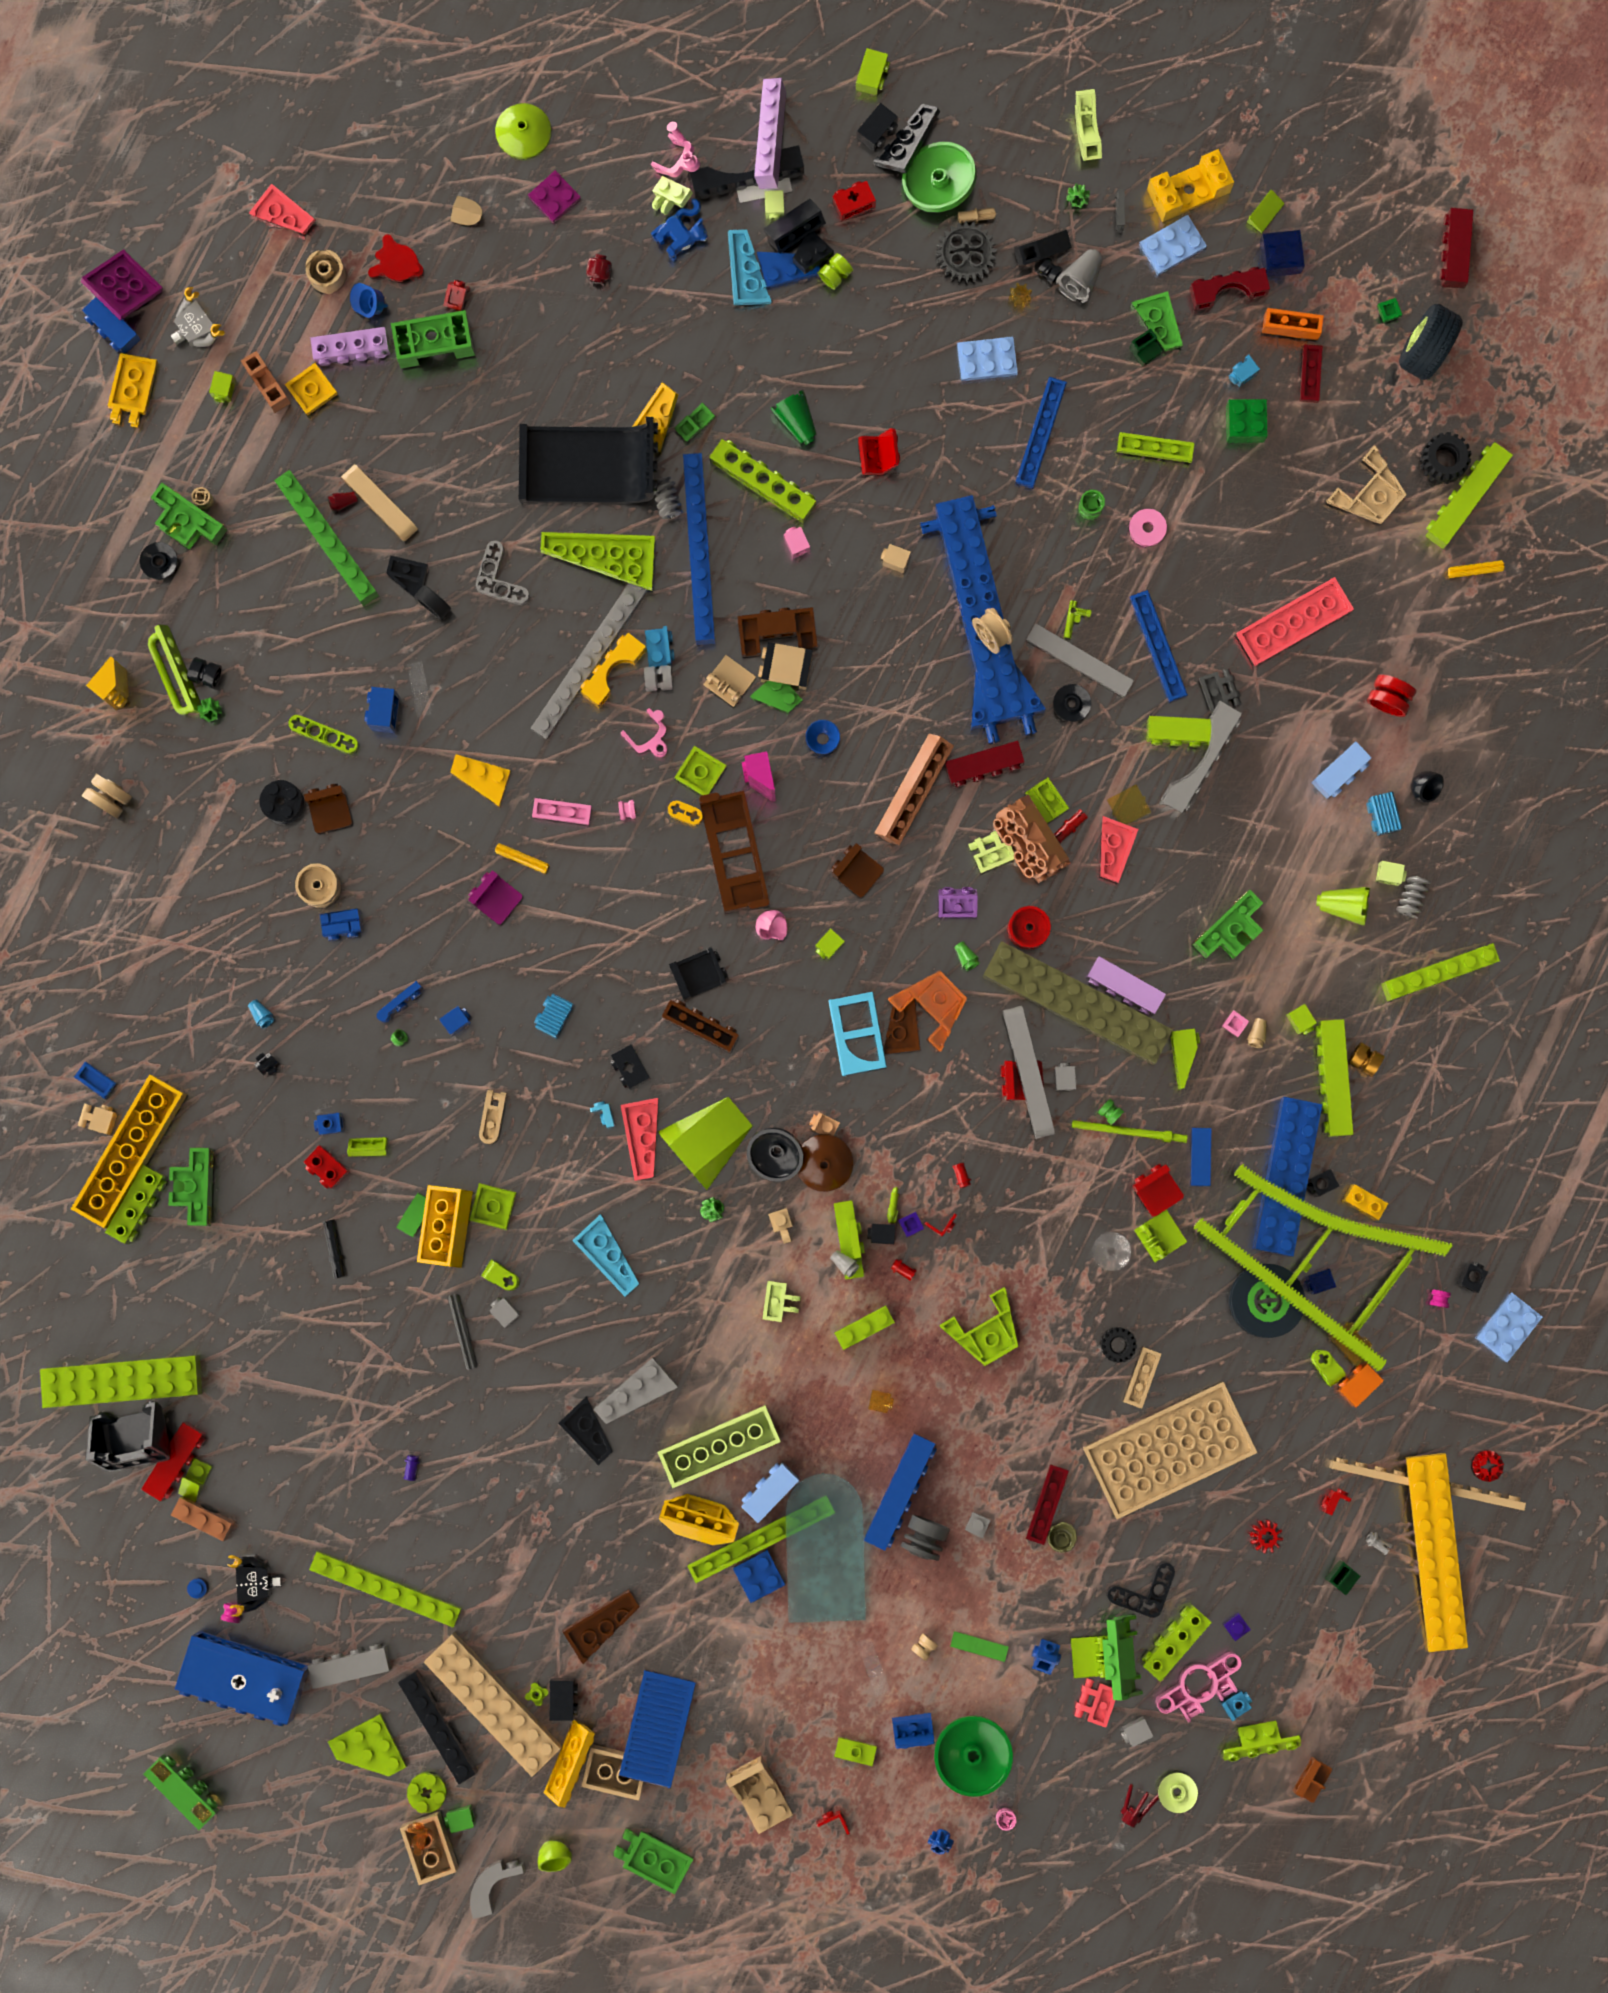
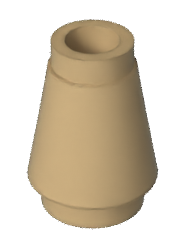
(1257, 1035)

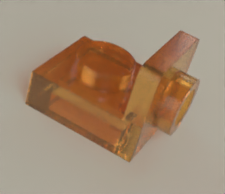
(418, 1841)

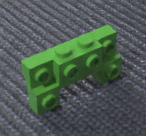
(1120, 1659)

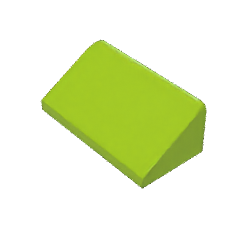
(1265, 211)

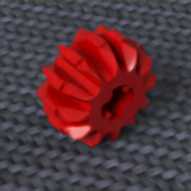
(1270, 1542)

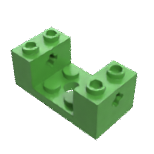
(452, 336)

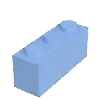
(1342, 771)

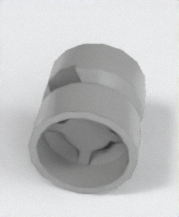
(651, 678)

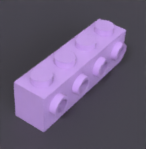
(350, 346)

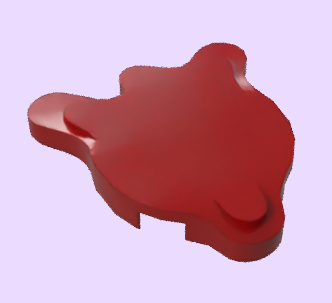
(396, 262)

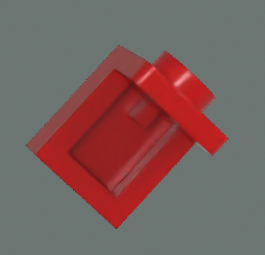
(1330, 1502)

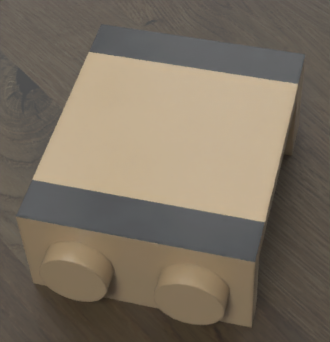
(786, 665)

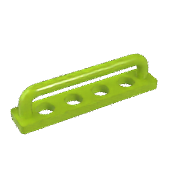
(178, 667)

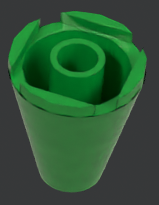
(796, 417)

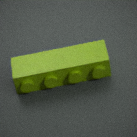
(1178, 731)

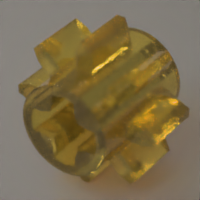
(1023, 291)

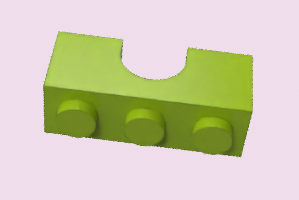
(864, 1327)

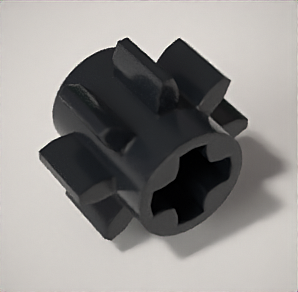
(266, 1063)

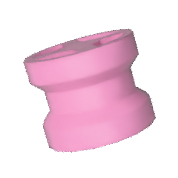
(627, 810)

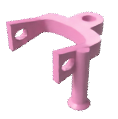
(687, 160)
(656, 741)

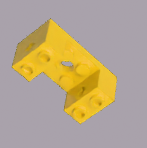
(1209, 180)

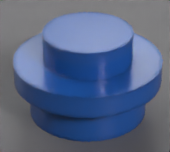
(197, 1588)

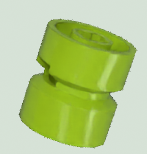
(835, 271)

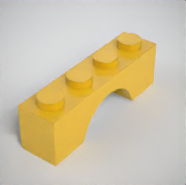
(627, 651)

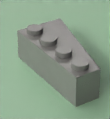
(642, 1387)

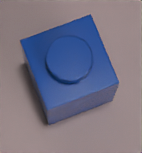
(455, 1020)

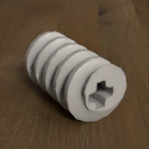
(665, 498)
(1411, 899)

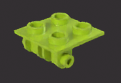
(1160, 1236)
(1088, 1656)

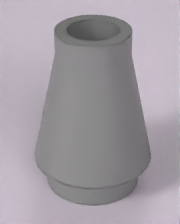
(845, 1264)

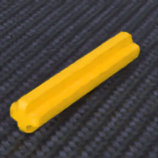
(1475, 569)
(522, 858)

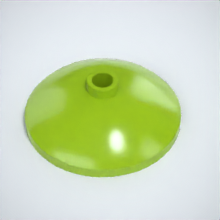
(525, 141)

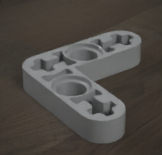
(491, 577)

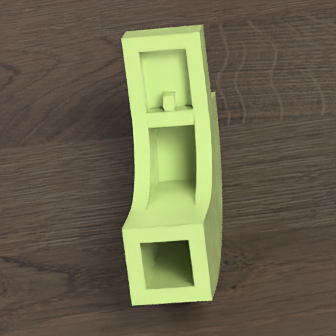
(1086, 124)

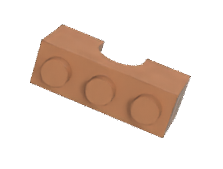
(265, 381)
(202, 1519)

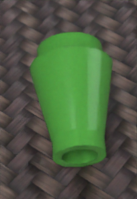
(967, 957)

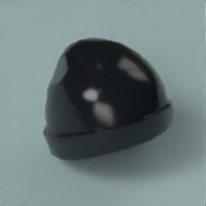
(1427, 786)

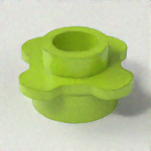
(535, 1688)

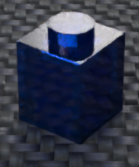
(1319, 1281)

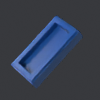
(95, 1080)

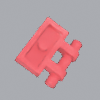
(1101, 1706)

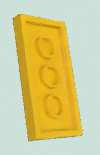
(569, 1763)

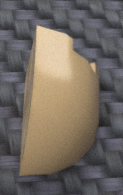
(465, 211)

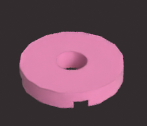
(1155, 519)

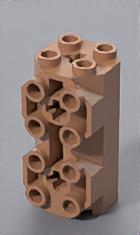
(1036, 847)

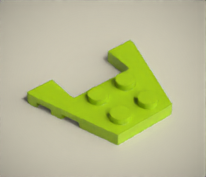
(990, 1338)

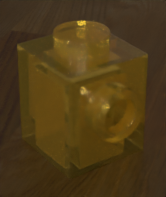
(880, 1401)

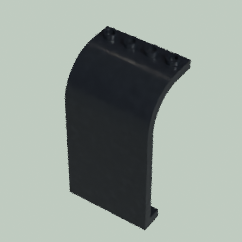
(587, 464)

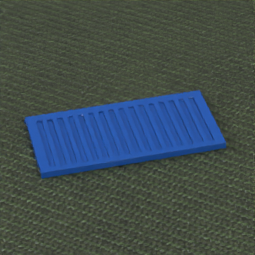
(657, 1729)

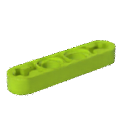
(324, 732)

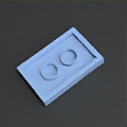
(1172, 245)
(987, 358)
(1508, 1327)

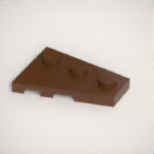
(903, 1031)

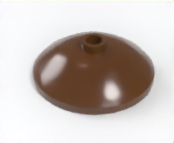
(834, 1152)

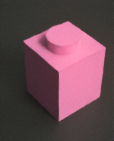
(796, 542)

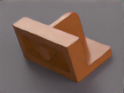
(1312, 1780)

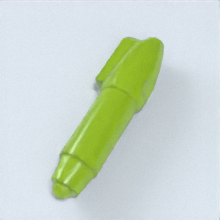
(892, 1211)

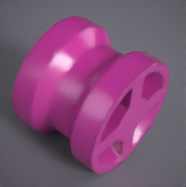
(1440, 1298)
(228, 1612)

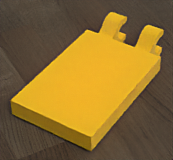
(132, 388)

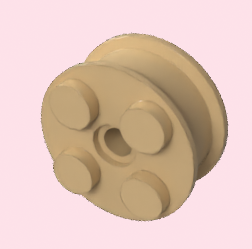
(993, 630)

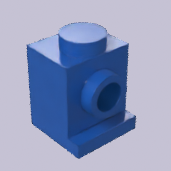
(335, 1127)

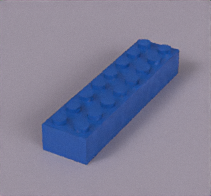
(1290, 1170)

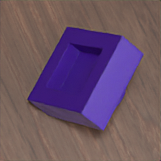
(911, 1224)
(1236, 1627)

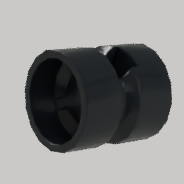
(202, 672)

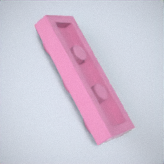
(561, 811)

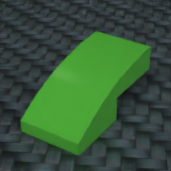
(695, 422)
(413, 1216)

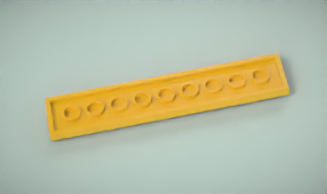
(1436, 1552)

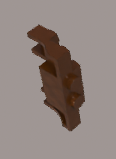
(777, 625)

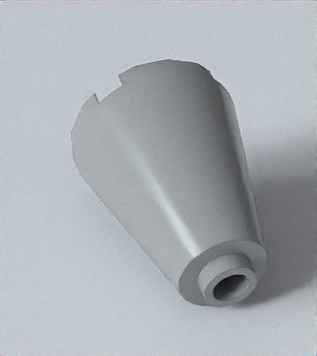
(1080, 276)

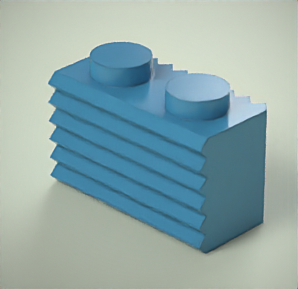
(1384, 813)
(554, 1015)

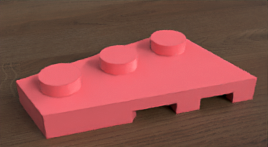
(282, 211)
(1115, 848)

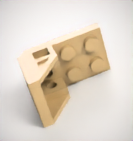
(759, 1794)

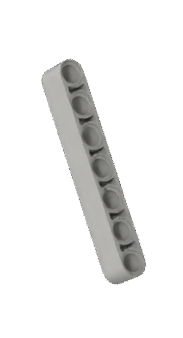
(1028, 1072)

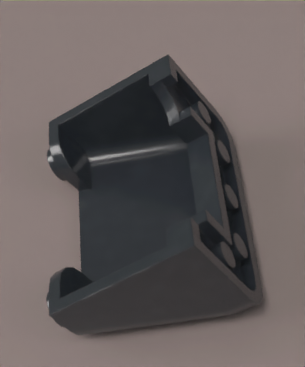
(128, 1440)

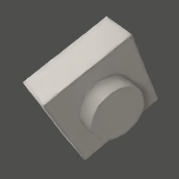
(977, 1524)

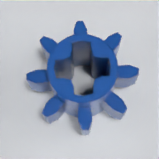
(940, 1841)

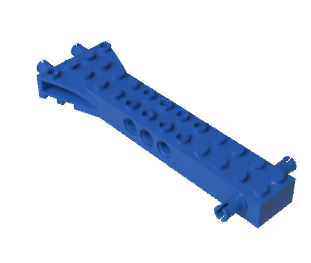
(999, 686)

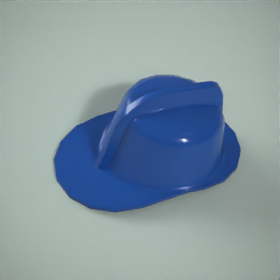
(367, 300)

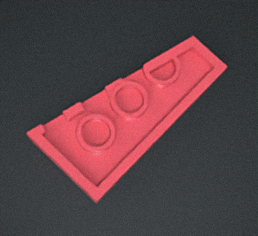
(641, 1133)

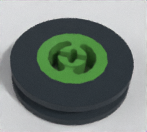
(1270, 1323)

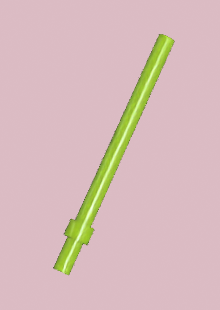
(1166, 1136)

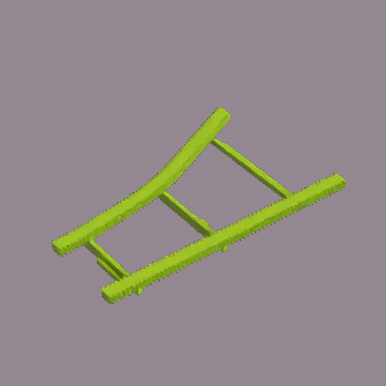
(1332, 1222)

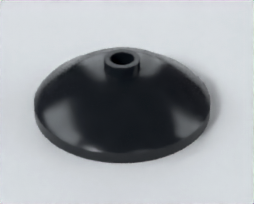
(769, 1162)

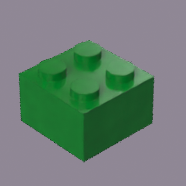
(1246, 420)

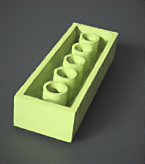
(719, 1446)

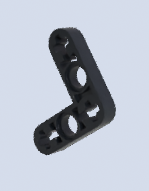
(1151, 1597)

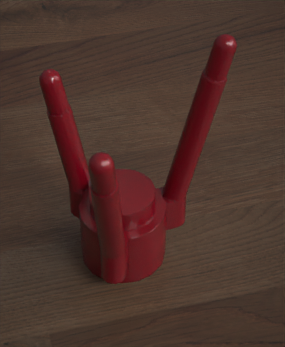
(1133, 1815)

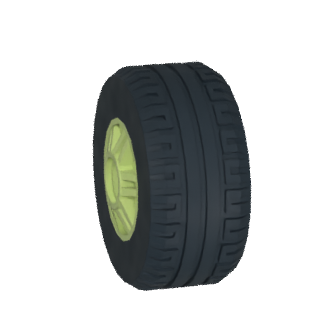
(1430, 342)

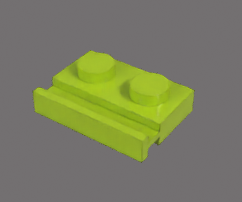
(1047, 800)

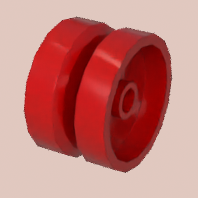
(1391, 695)
(1021, 936)

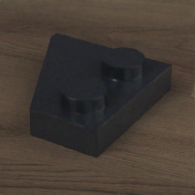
(812, 253)
(407, 573)

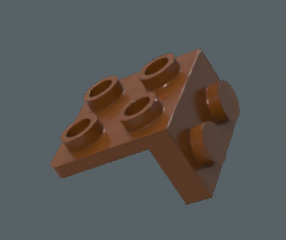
(328, 808)
(857, 870)

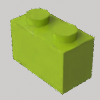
(871, 72)

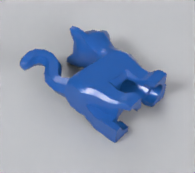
(678, 232)

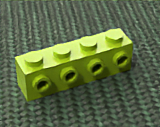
(136, 1204)
(1175, 1643)

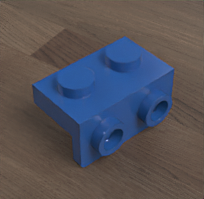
(913, 1731)

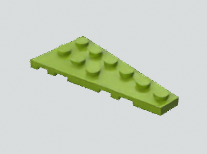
(617, 556)

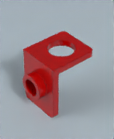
(948, 1227)
(829, 1816)

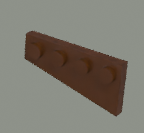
(595, 1628)

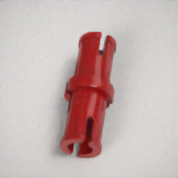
(1070, 825)

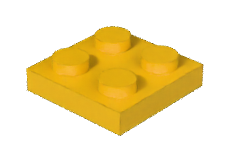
(311, 389)

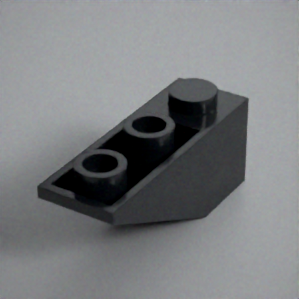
(1042, 247)

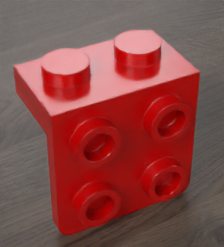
(879, 453)
(1013, 1087)
(1157, 1190)

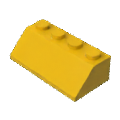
(444, 1226)

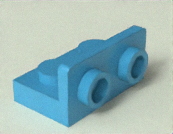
(658, 647)

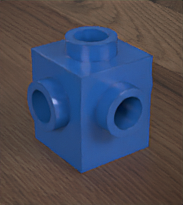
(1046, 1656)

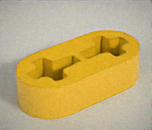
(687, 809)

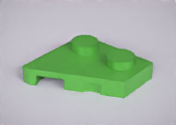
(778, 696)

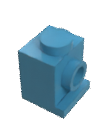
(1244, 371)
(1230, 1701)

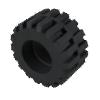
(1455, 447)

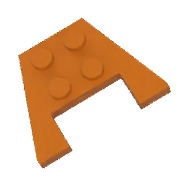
(939, 999)

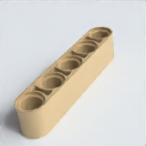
(379, 503)

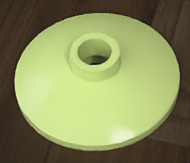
(1187, 1796)

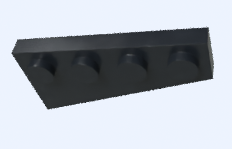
(909, 140)

